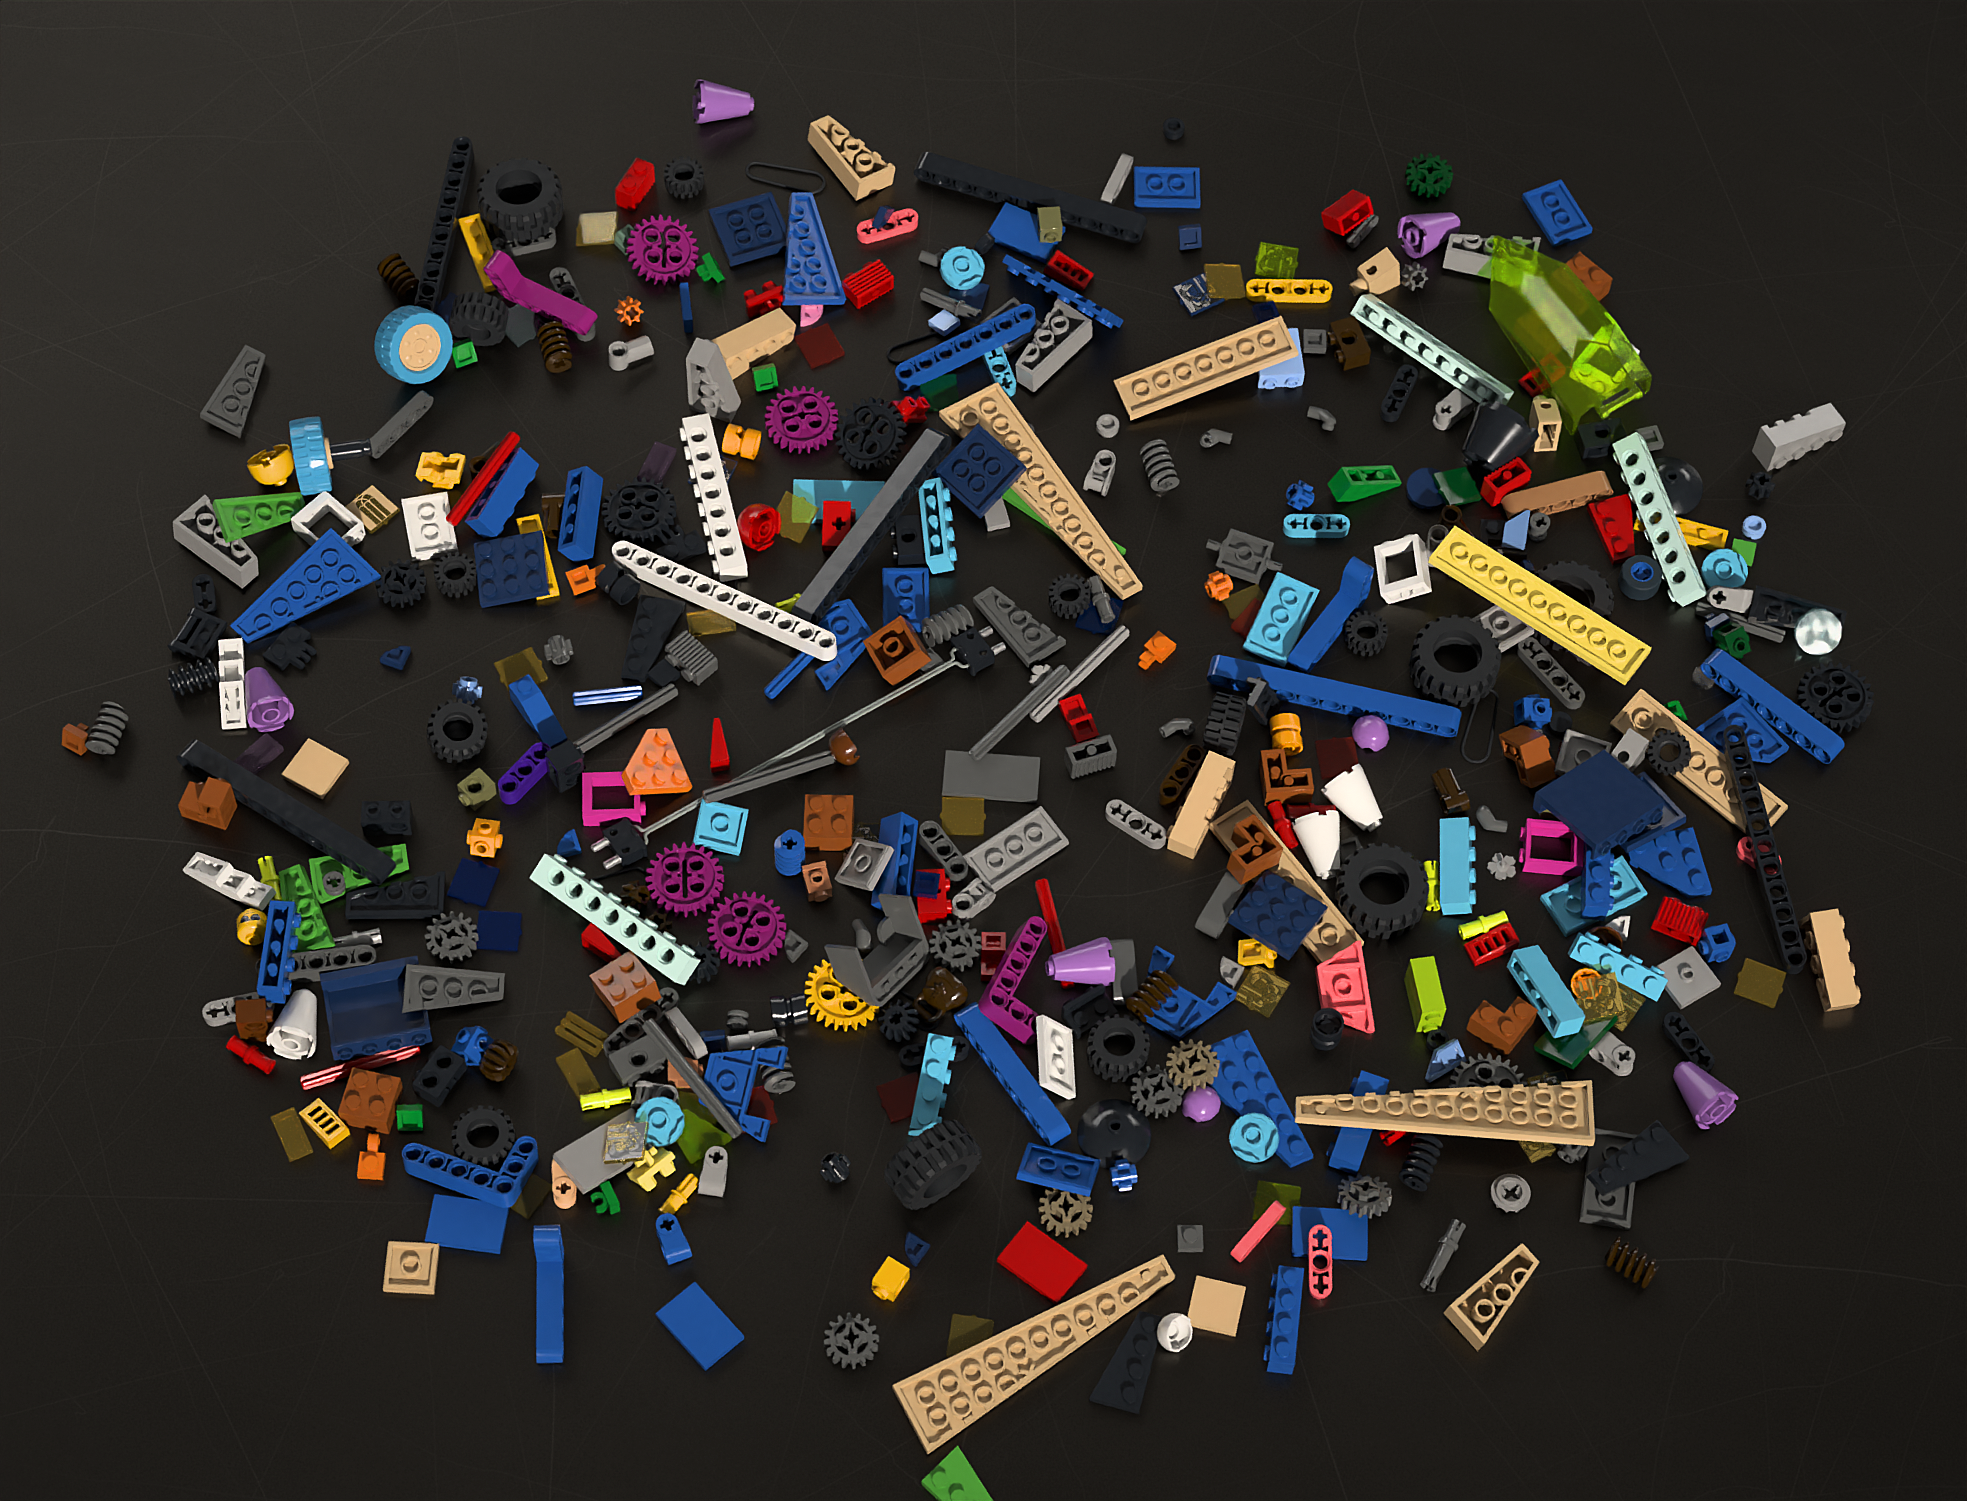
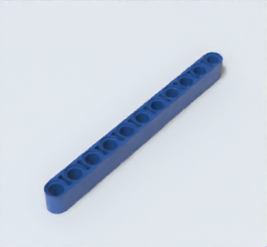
(1337, 696)

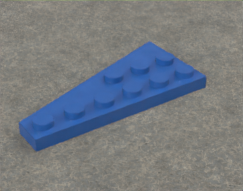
(809, 263)
(1065, 294)
(316, 579)
(1249, 1087)

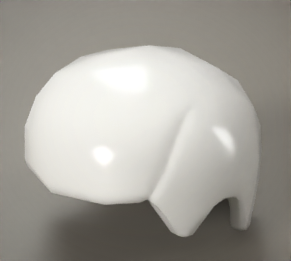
(1174, 1332)

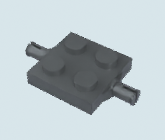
(1244, 556)

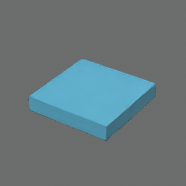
(720, 827)

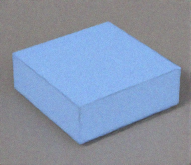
(944, 322)

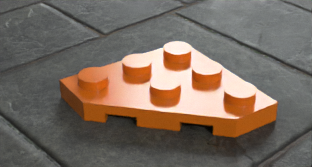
(655, 766)

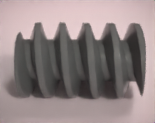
(1159, 466)
(946, 624)
(107, 728)
(776, 1079)

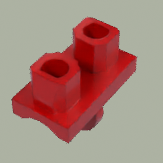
(764, 303)
(912, 409)

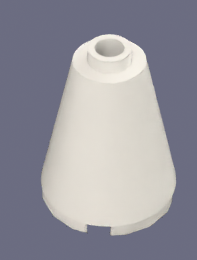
(1354, 798)
(1320, 841)
(296, 1026)

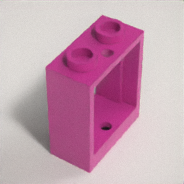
(607, 816)
(1550, 829)

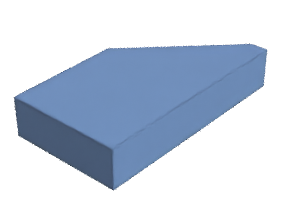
(1516, 531)
(1445, 1059)

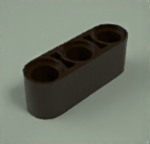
(1176, 785)

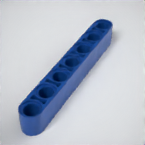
(960, 355)
(1773, 706)
(1012, 1074)

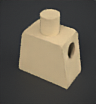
(1377, 274)
(1545, 413)

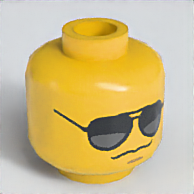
(251, 926)

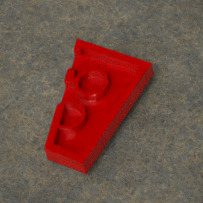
(1614, 526)

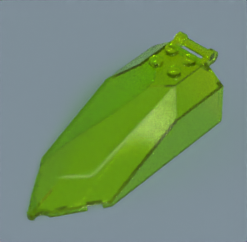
(1562, 333)

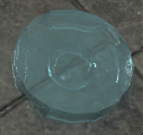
(1818, 631)

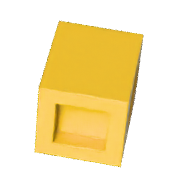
(890, 1279)

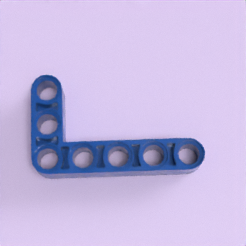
(1331, 622)
(474, 1174)
(550, 1293)

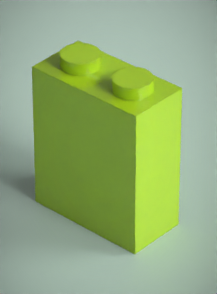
(1425, 994)

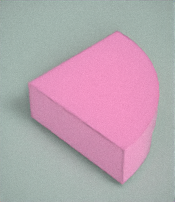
(810, 314)

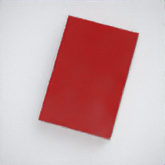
(1042, 1263)

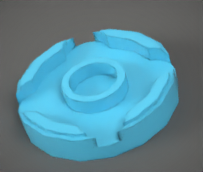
(962, 268)
(1724, 569)
(664, 1120)
(1254, 1137)

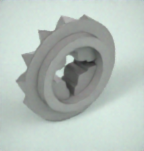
(1510, 1182)

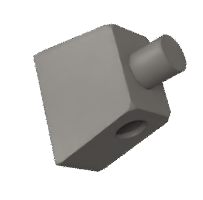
(1631, 750)

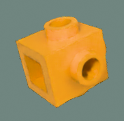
(484, 837)

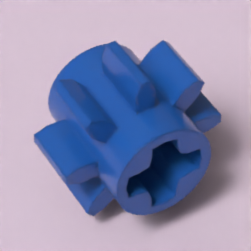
(1300, 495)
(1123, 1175)

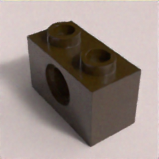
(1357, 350)

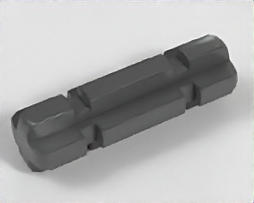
(1361, 231)

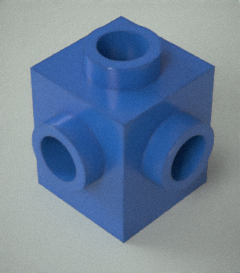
(1532, 711)
(1717, 943)
(471, 1044)

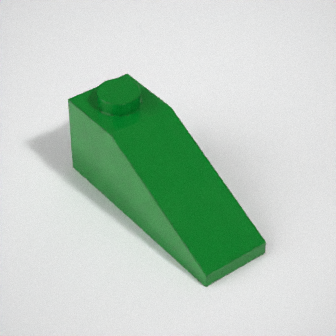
(1362, 481)

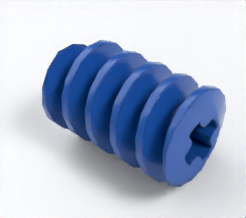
(789, 853)

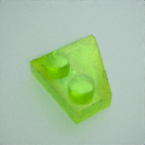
(699, 1137)

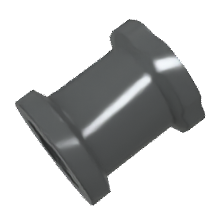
(1538, 527)

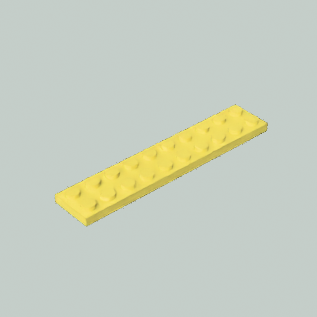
(1540, 605)

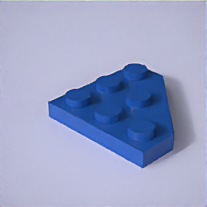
(1762, 740)
(1674, 861)

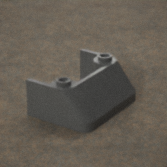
(892, 963)

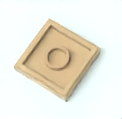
(315, 768)
(411, 1267)
(1216, 1305)

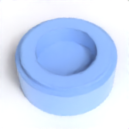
(1753, 527)

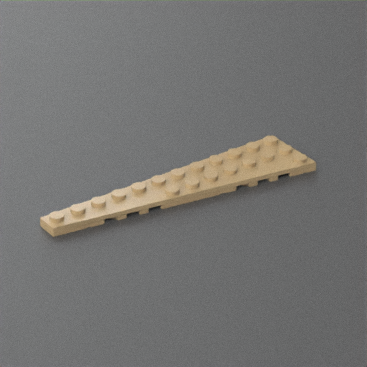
(1043, 484)
(1517, 1113)
(979, 1378)

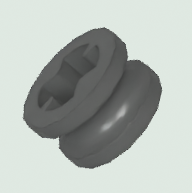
(329, 889)
(737, 1020)

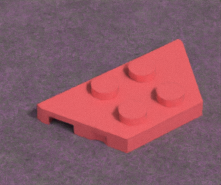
(1345, 987)

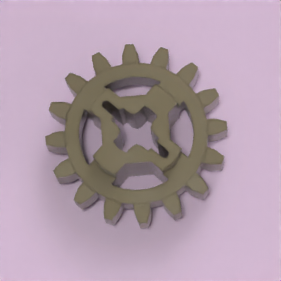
(1183, 1069)
(1054, 1210)

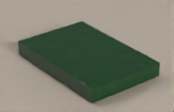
(1574, 1047)

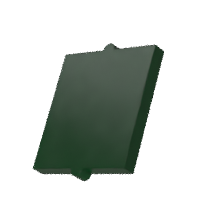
(940, 392)
(1456, 486)

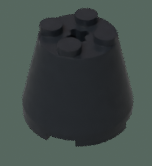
(1496, 437)

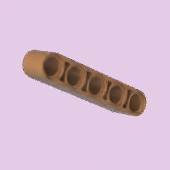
(1559, 495)

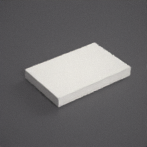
(427, 526)
(1055, 1057)

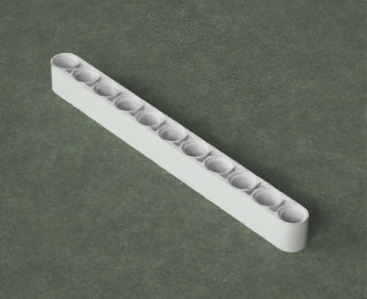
(732, 607)

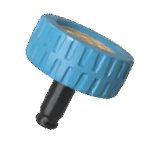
(413, 344)
(315, 454)

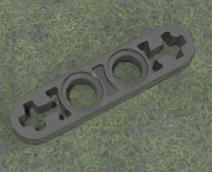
(569, 286)
(400, 423)
(1547, 674)
(637, 1021)

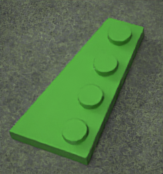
(254, 514)
(321, 866)
(314, 931)
(955, 1480)

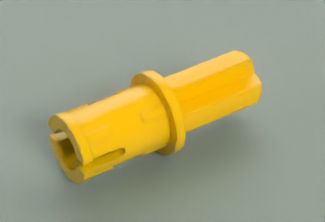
(679, 1195)

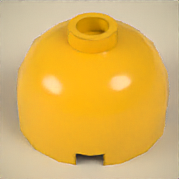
(272, 466)

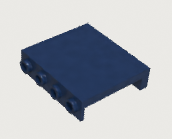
(1601, 802)
(367, 1008)

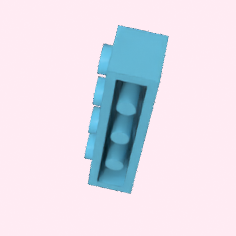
(936, 526)
(1456, 866)
(1627, 969)
(1546, 991)
(931, 1083)

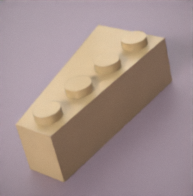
(755, 341)

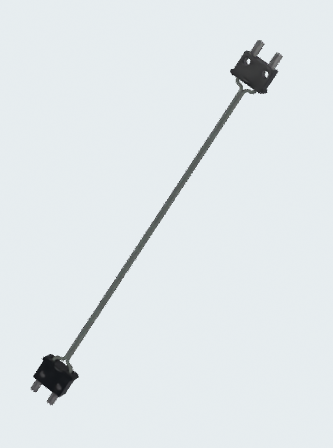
(968, 648)

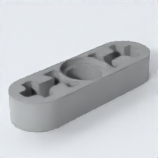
(1117, 179)
(1138, 834)
(219, 1005)
(686, 1033)

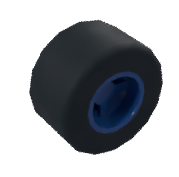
(1640, 577)

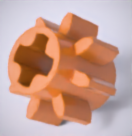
(632, 315)
(1218, 585)

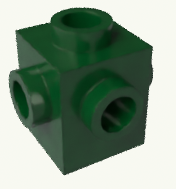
(1732, 639)

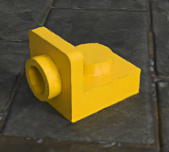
(1253, 952)

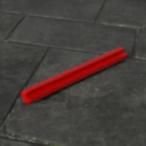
(483, 478)
(1051, 920)
(365, 1062)

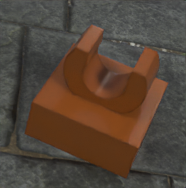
(75, 738)

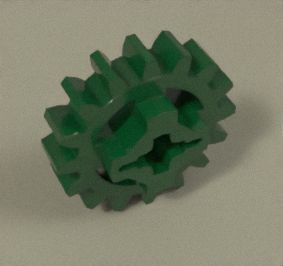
(1428, 175)

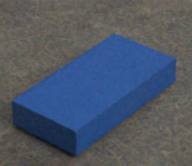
(686, 307)

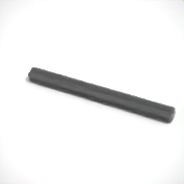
(1019, 712)
(627, 717)
(768, 776)
(692, 1078)

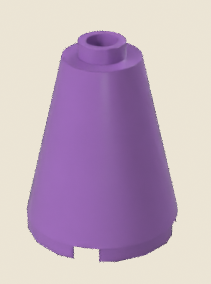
(719, 102)
(1426, 231)
(265, 701)
(1084, 963)
(1704, 1095)

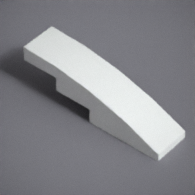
(232, 683)
(229, 881)

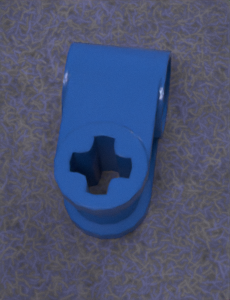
(673, 1242)

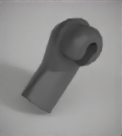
(933, 259)
(1324, 415)
(1214, 436)
(1177, 724)
(1488, 821)
(862, 936)

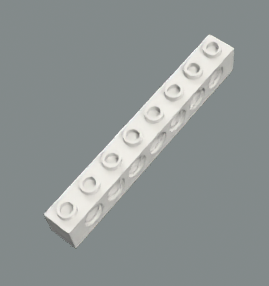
(734, 565)

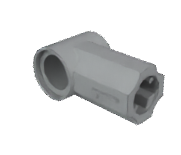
(622, 353)

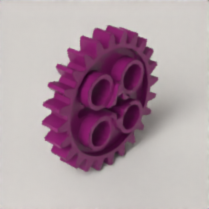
(682, 250)
(801, 419)
(662, 880)
(766, 936)

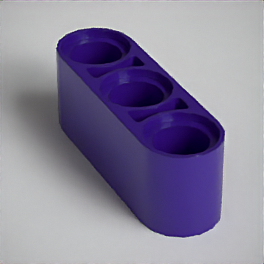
(523, 783)

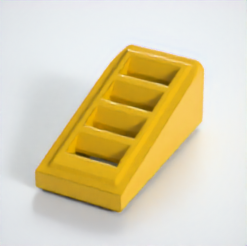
(334, 1137)

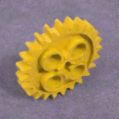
(833, 1010)

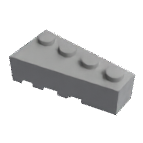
(201, 534)

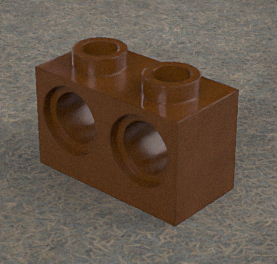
(254, 1020)

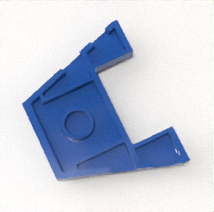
(850, 632)
(1184, 1010)
(732, 1080)

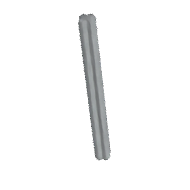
(1079, 673)

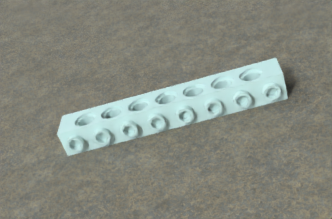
(1429, 351)
(1692, 586)
(547, 876)

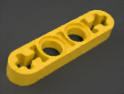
(1288, 287)

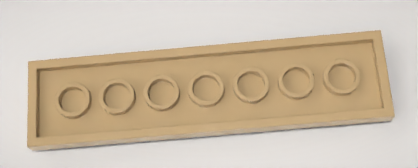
(1205, 368)
(1707, 770)
(1333, 930)

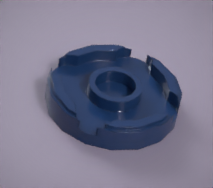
(1423, 490)

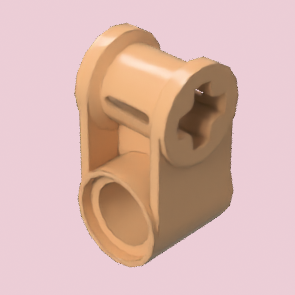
(560, 1184)

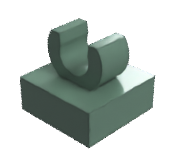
(622, 236)

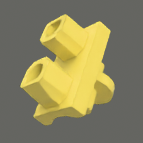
(654, 1161)

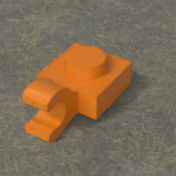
(583, 579)
(1157, 648)
(372, 1163)

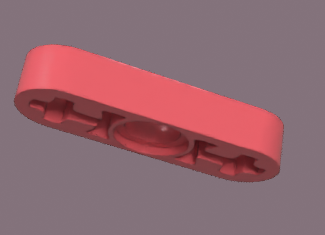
(882, 233)
(1258, 1231)
(1327, 1281)

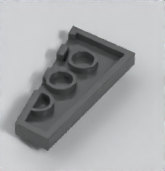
(234, 394)
(1017, 627)
(446, 987)

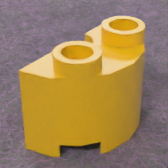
(441, 470)

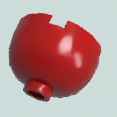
(758, 525)

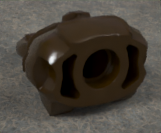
(941, 992)

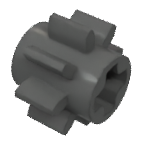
(1413, 276)
(558, 649)
(1570, 1152)

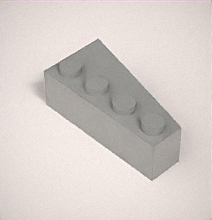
(1474, 254)
(1053, 345)
(710, 382)
(1797, 436)

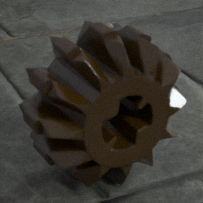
(499, 1059)

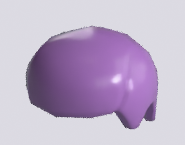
(1370, 732)
(1200, 1104)

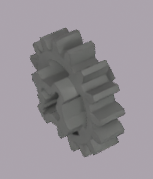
(449, 933)
(954, 943)
(1163, 1100)
(1364, 1195)
(861, 1339)

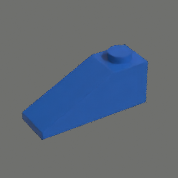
(536, 711)

